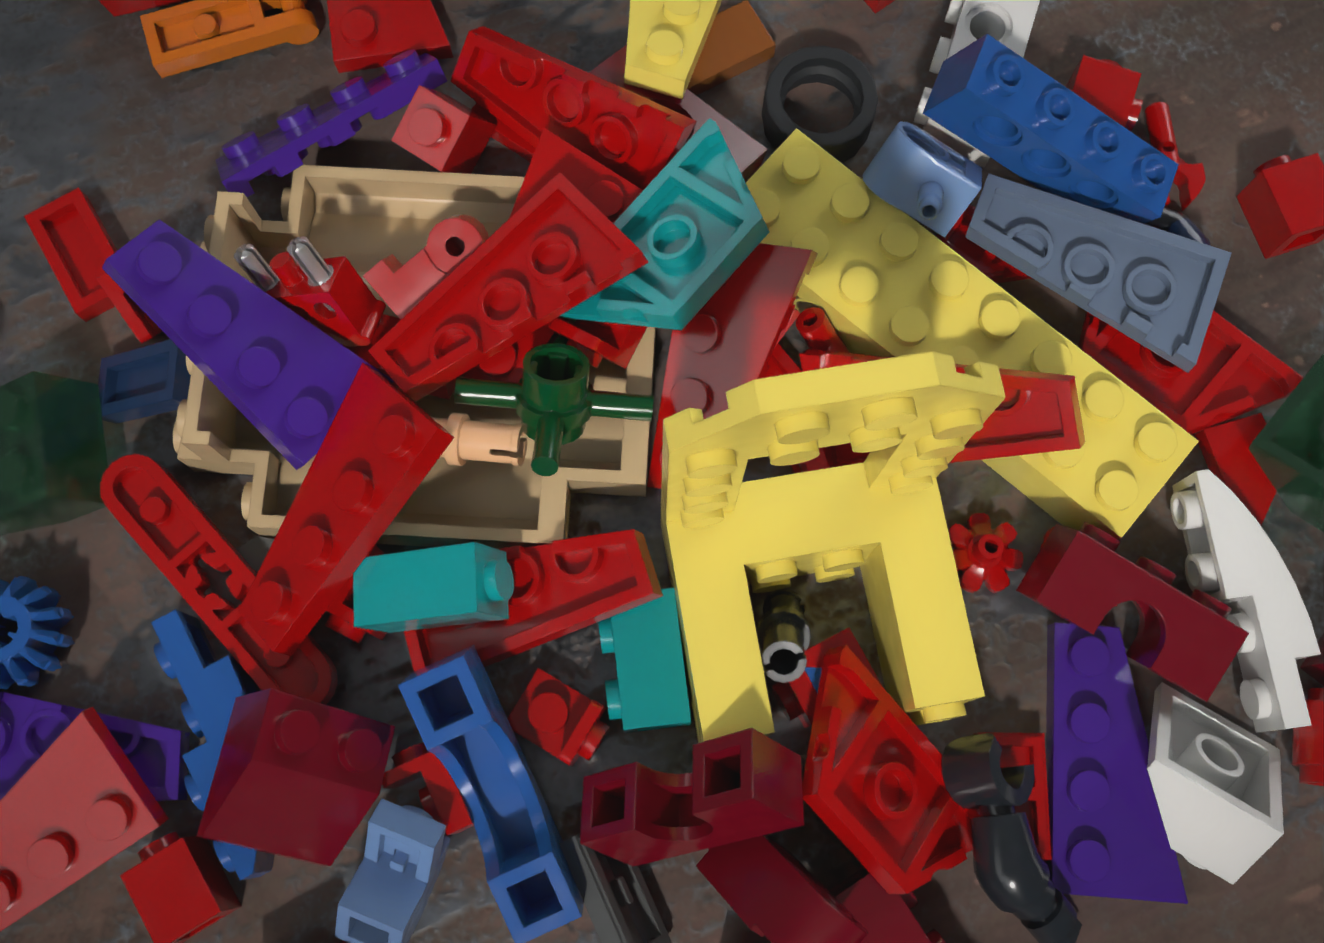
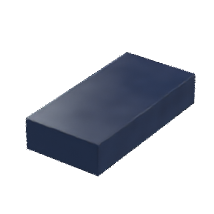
(143, 382)

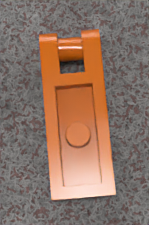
(219, 30)

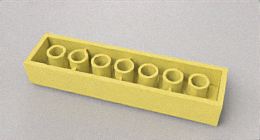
(908, 293)

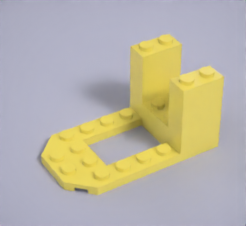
(824, 522)

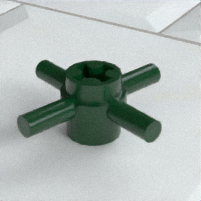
(553, 400)

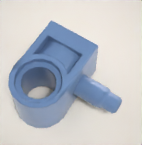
(923, 177)

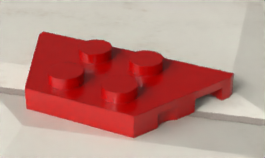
(1227, 381)
(880, 780)

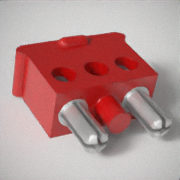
(317, 289)

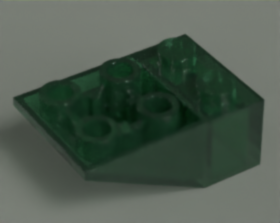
(49, 451)

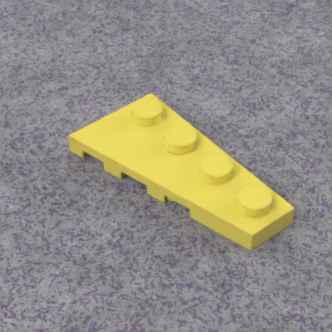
(666, 42)

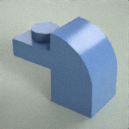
(395, 876)

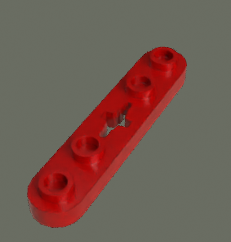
(175, 537)

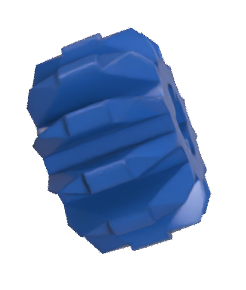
(37, 631)

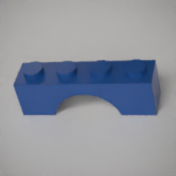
(517, 835)

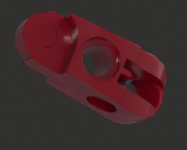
(778, 894)

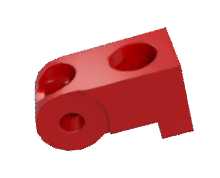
(446, 249)

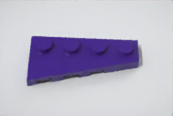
(329, 124)
(242, 339)
(33, 724)
(1098, 783)

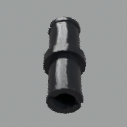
(783, 636)

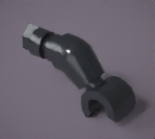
(1002, 839)

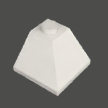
(1213, 785)

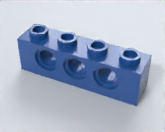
(1048, 133)

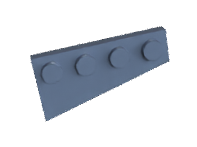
(1115, 268)

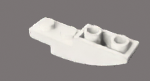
(1243, 569)

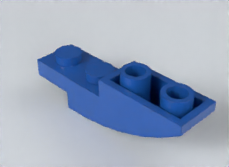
(210, 695)

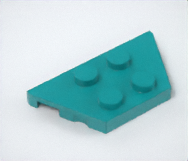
(693, 230)

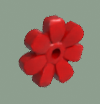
(984, 553)

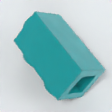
(432, 588)
(649, 666)

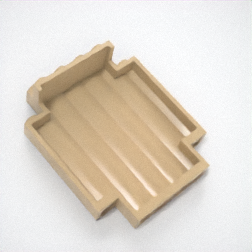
(367, 219)

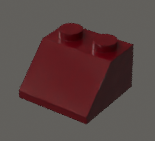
(294, 777)

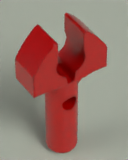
(1188, 177)

